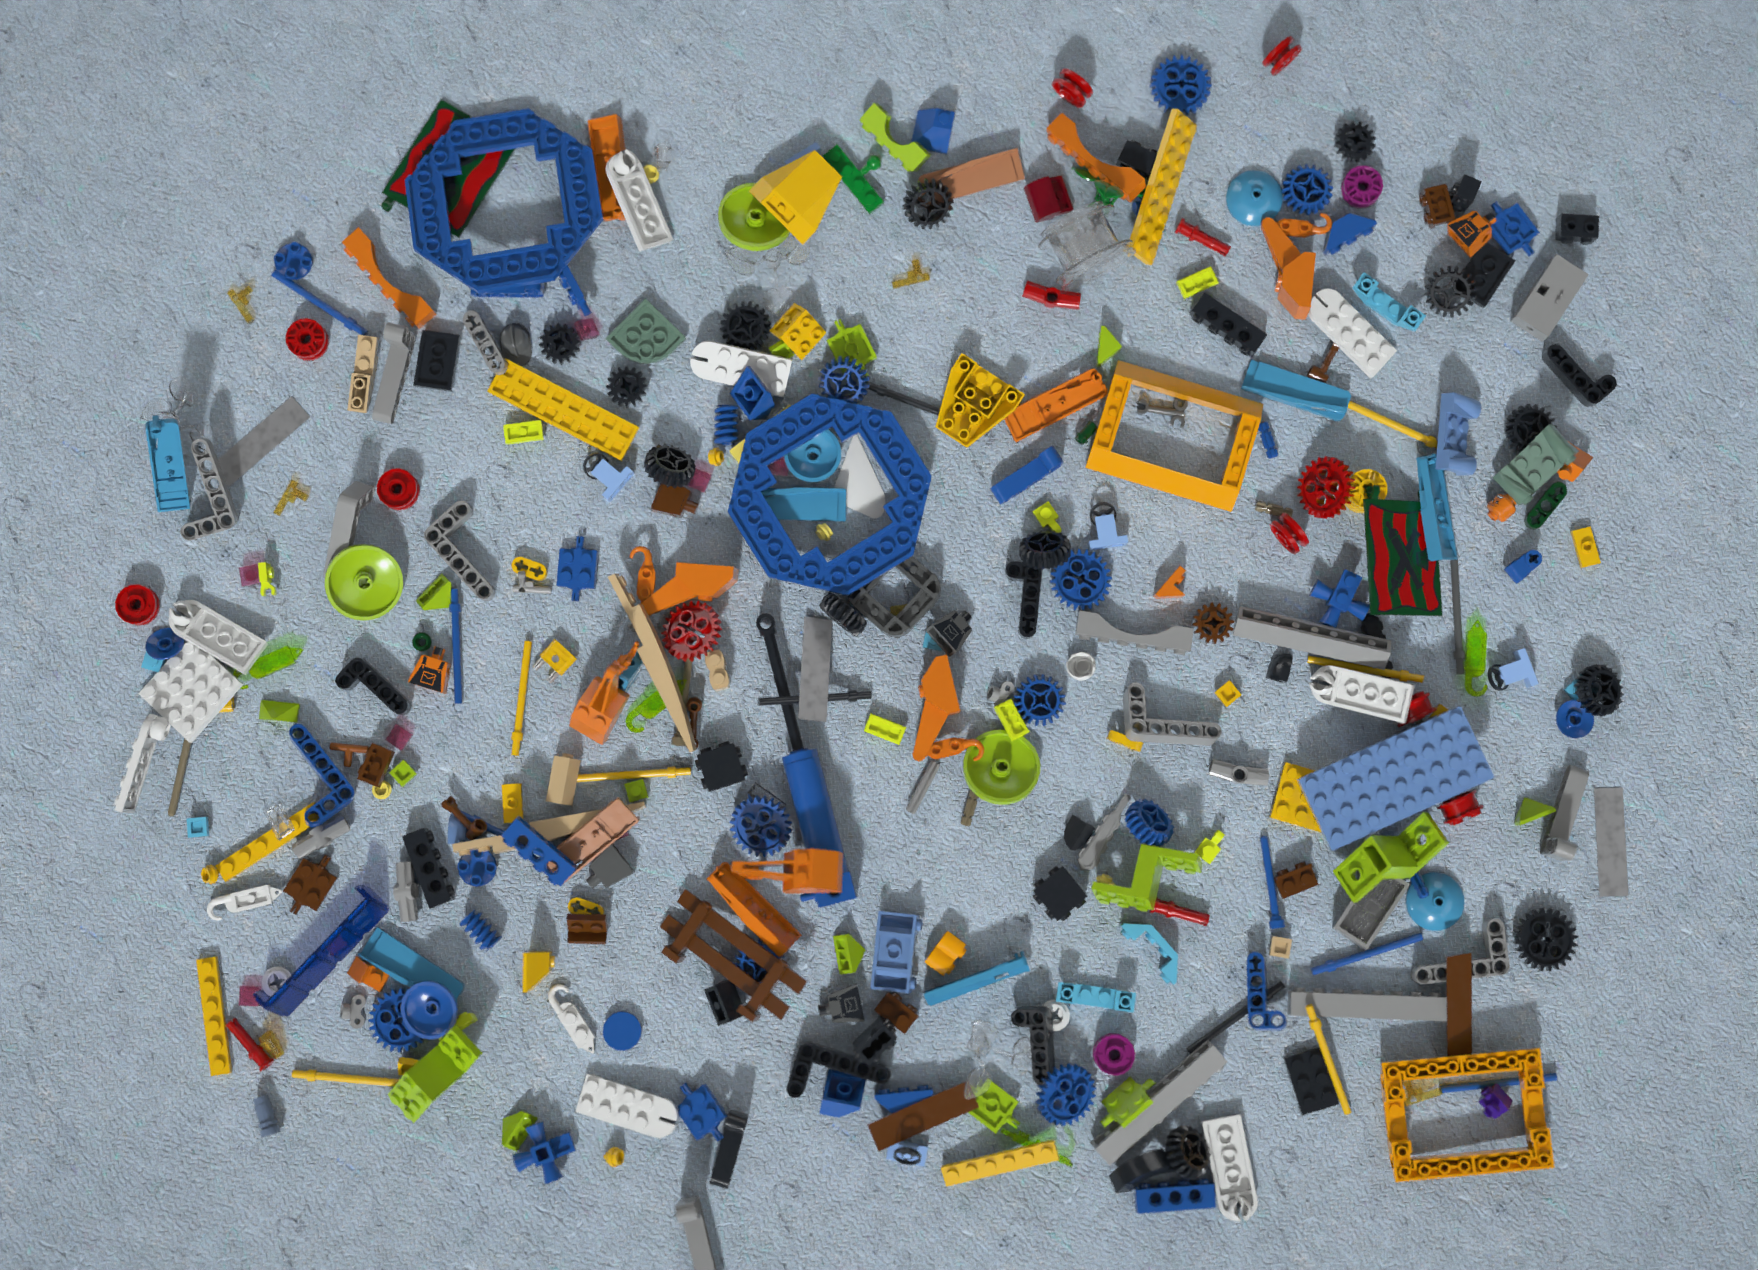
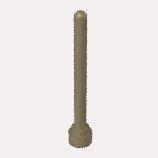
(677, 740)
(179, 778)

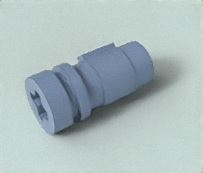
(265, 1115)

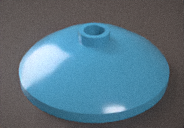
(1251, 209)
(823, 466)
(1426, 912)

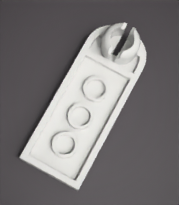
(637, 201)
(1350, 331)
(728, 363)
(216, 635)
(1363, 692)
(152, 730)
(627, 1107)
(1230, 1166)

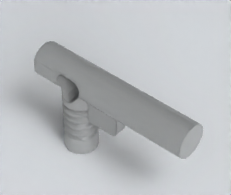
(528, 586)

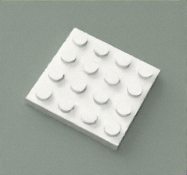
(190, 690)

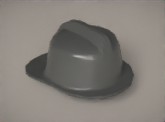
(516, 343)

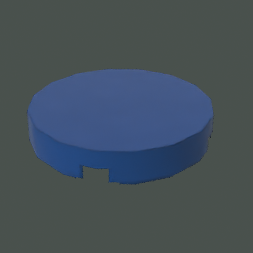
(622, 1031)

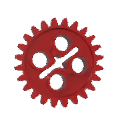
(1336, 476)
(683, 646)

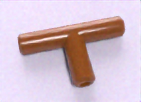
(349, 749)

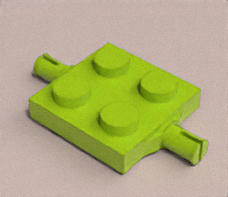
(851, 343)
(1127, 1102)
(995, 1108)

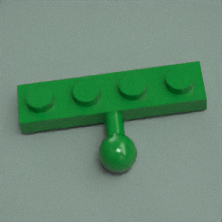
(854, 178)

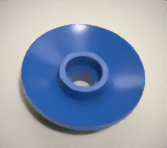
(164, 644)
(1583, 721)

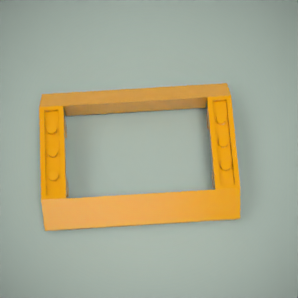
(1164, 479)
(1533, 1157)

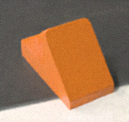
(1168, 589)
(367, 973)

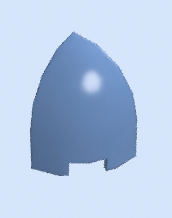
(456, 831)

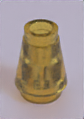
(271, 1044)

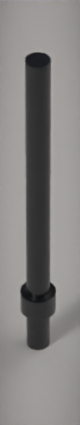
(883, 391)
(851, 696)
(1234, 1018)

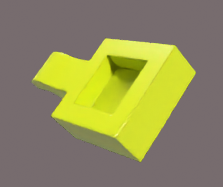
(1046, 516)
(266, 574)
(1208, 848)

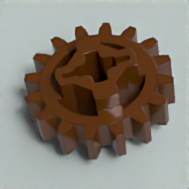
(1212, 614)

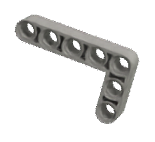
(395, 371)
(213, 493)
(346, 517)
(455, 554)
(1162, 726)
(1561, 822)
(1488, 963)
(691, 1215)

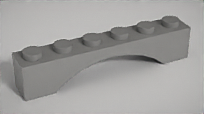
(1094, 626)

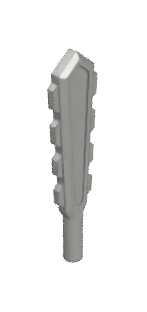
(1096, 845)

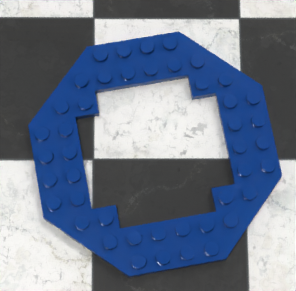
(515, 266)
(866, 559)

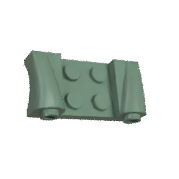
(1536, 465)

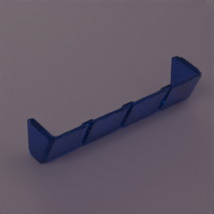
(326, 956)

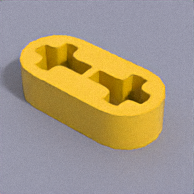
(530, 564)
(1121, 739)
(585, 903)

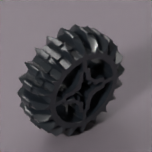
(941, 208)
(1459, 293)
(739, 330)
(1514, 421)
(669, 466)
(1044, 549)
(843, 614)
(1594, 690)
(1187, 1152)

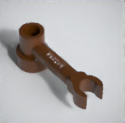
(1320, 373)
(694, 715)
(474, 828)

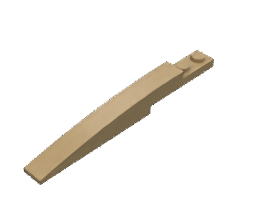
(655, 660)
(551, 829)

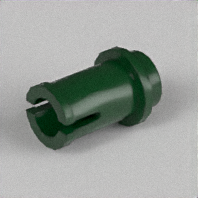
(1088, 430)

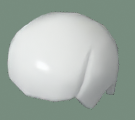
(1081, 666)

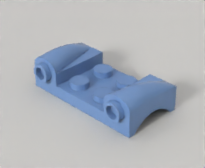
(1452, 433)
(895, 952)

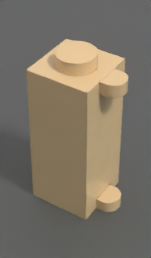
(563, 779)

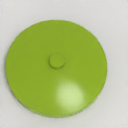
(748, 222)
(363, 582)
(1005, 771)

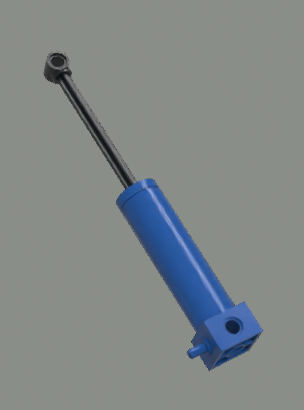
(806, 781)

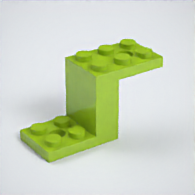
(1390, 857)
(1147, 877)
(434, 1074)

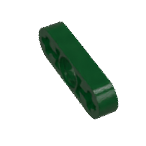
(1558, 498)

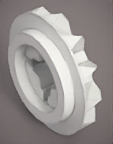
(269, 978)
(1063, 1013)

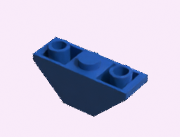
(1346, 232)
(900, 1099)

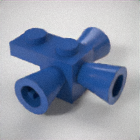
(1340, 598)
(544, 1152)

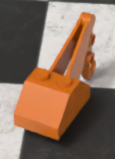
(1294, 269)
(690, 582)
(602, 701)
(940, 702)
(802, 872)

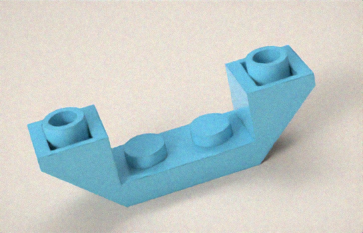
(1386, 306)
(1169, 969)
(1096, 996)

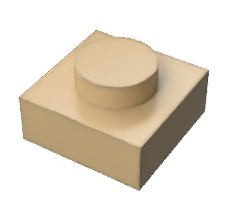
(1280, 947)

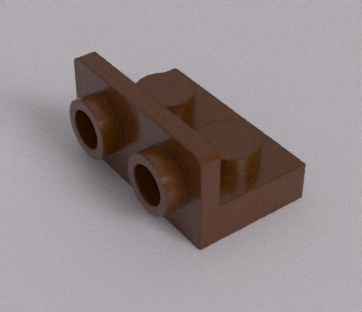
(1436, 205)
(375, 765)
(1295, 880)
(587, 928)
(896, 1011)

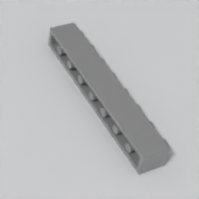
(1312, 638)
(1368, 1005)
(1166, 1096)

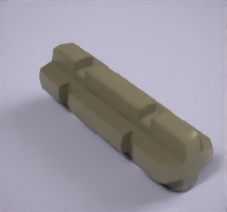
(1272, 509)
(969, 809)

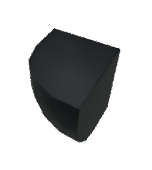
(1280, 668)
(1077, 833)

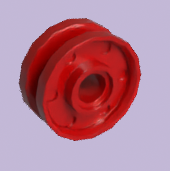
(1282, 55)
(1072, 88)
(299, 331)
(389, 481)
(1289, 533)
(149, 604)

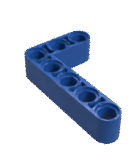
(324, 773)

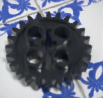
(1562, 942)

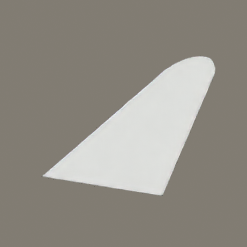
(861, 484)

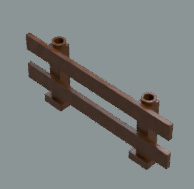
(761, 993)

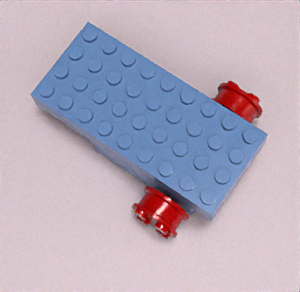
(1400, 777)

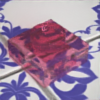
(586, 329)
(779, 467)
(700, 480)
(249, 575)
(399, 737)
(246, 995)

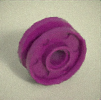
(1354, 195)
(1125, 1057)

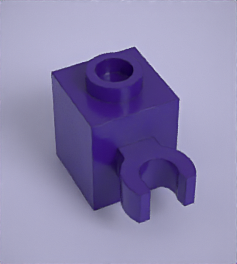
(1494, 1101)

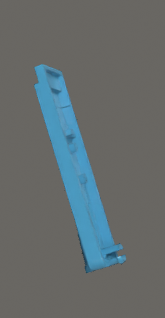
(1296, 390)
(167, 464)
(807, 503)
(1435, 510)
(405, 963)
(976, 980)

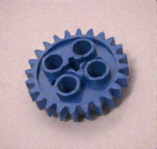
(1180, 69)
(1073, 596)
(753, 810)
(385, 1029)
(1066, 1094)

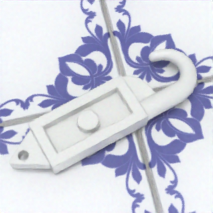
(244, 900)
(572, 1020)

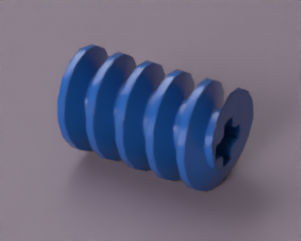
(725, 424)
(480, 930)

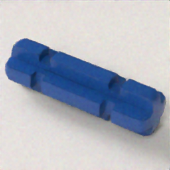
(1267, 440)
(1419, 885)

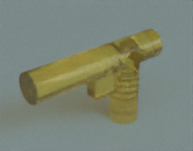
(912, 276)
(241, 302)
(290, 496)
(1419, 1094)

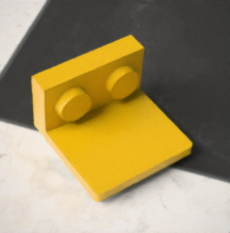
(798, 330)

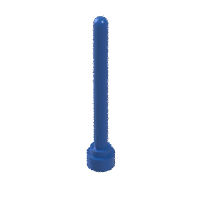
(1276, 919)

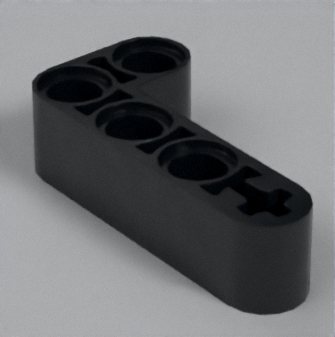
(1575, 372)
(1025, 599)
(377, 689)
(1037, 1044)
(729, 1148)

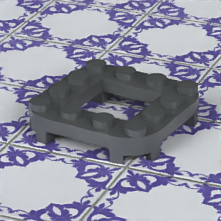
(912, 613)

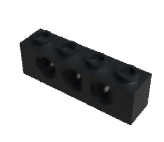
(1238, 323)
(413, 842)

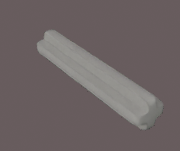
(923, 787)

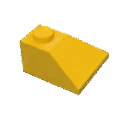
(536, 967)

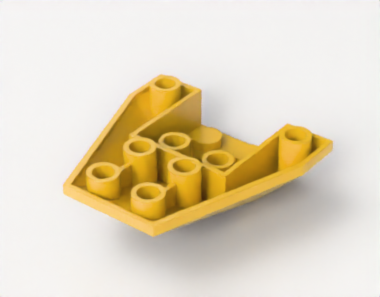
(799, 193)
(974, 402)

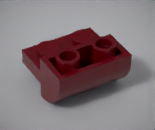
(1048, 198)

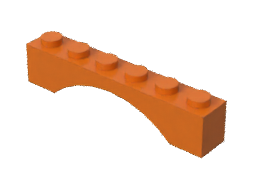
(1064, 133)
(414, 306)

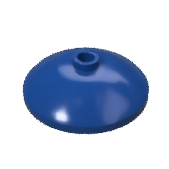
(422, 1017)

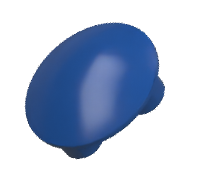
(293, 261)
(477, 868)

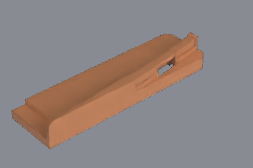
(978, 174)
(597, 834)

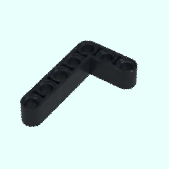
(834, 1064)

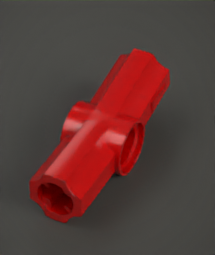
(1039, 293)

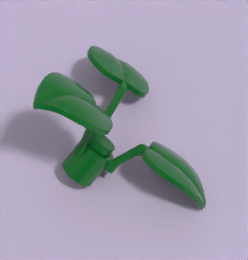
(1104, 189)

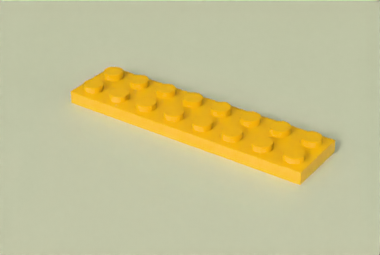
(1162, 186)
(564, 410)

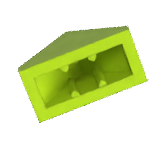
(1107, 346)

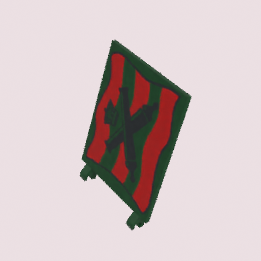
(462, 191)
(1397, 559)

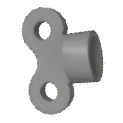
(998, 694)
(353, 1011)

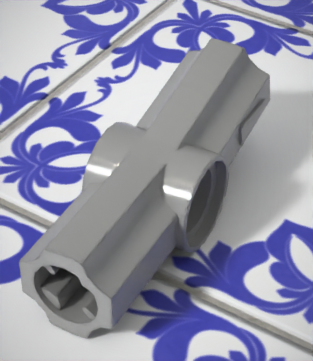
(1251, 775)
(320, 837)
(406, 891)

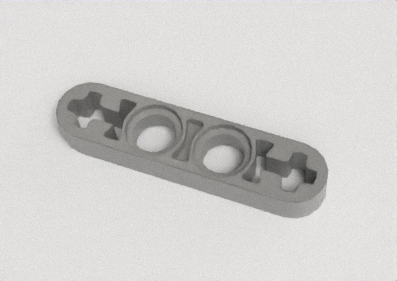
(485, 342)

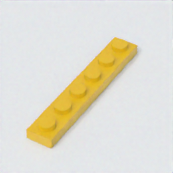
(262, 847)
(214, 1016)
(1000, 1162)

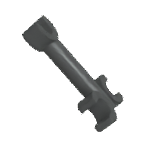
(1177, 412)

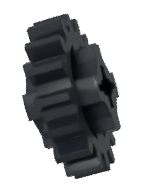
(1361, 141)
(561, 336)
(620, 388)

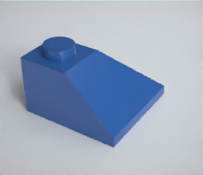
(934, 129)
(752, 396)
(842, 1094)

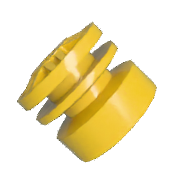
(1365, 478)

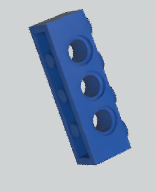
(550, 852)
(1205, 1199)

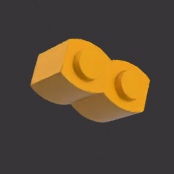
(945, 953)

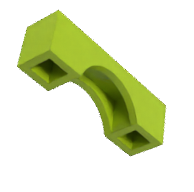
(878, 121)

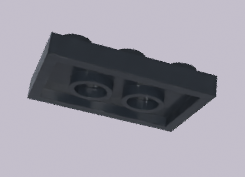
(1488, 270)
(437, 360)
(1311, 1081)

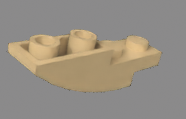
(364, 374)

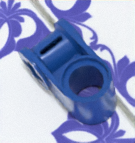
(1522, 567)

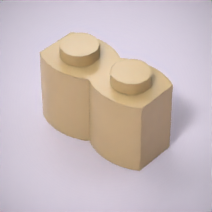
(718, 675)

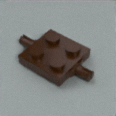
(310, 884)

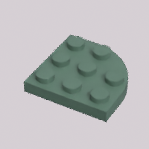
(645, 335)

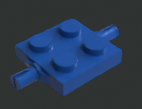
(1513, 229)
(574, 292)
(577, 568)
(701, 1112)

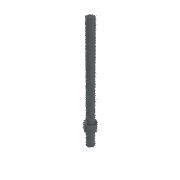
(1458, 654)

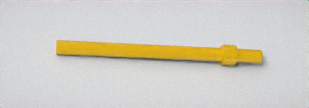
(1429, 441)
(1402, 675)
(517, 735)
(671, 772)
(1315, 1024)
(313, 1075)

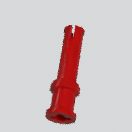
(1194, 233)
(1170, 909)
(255, 1051)

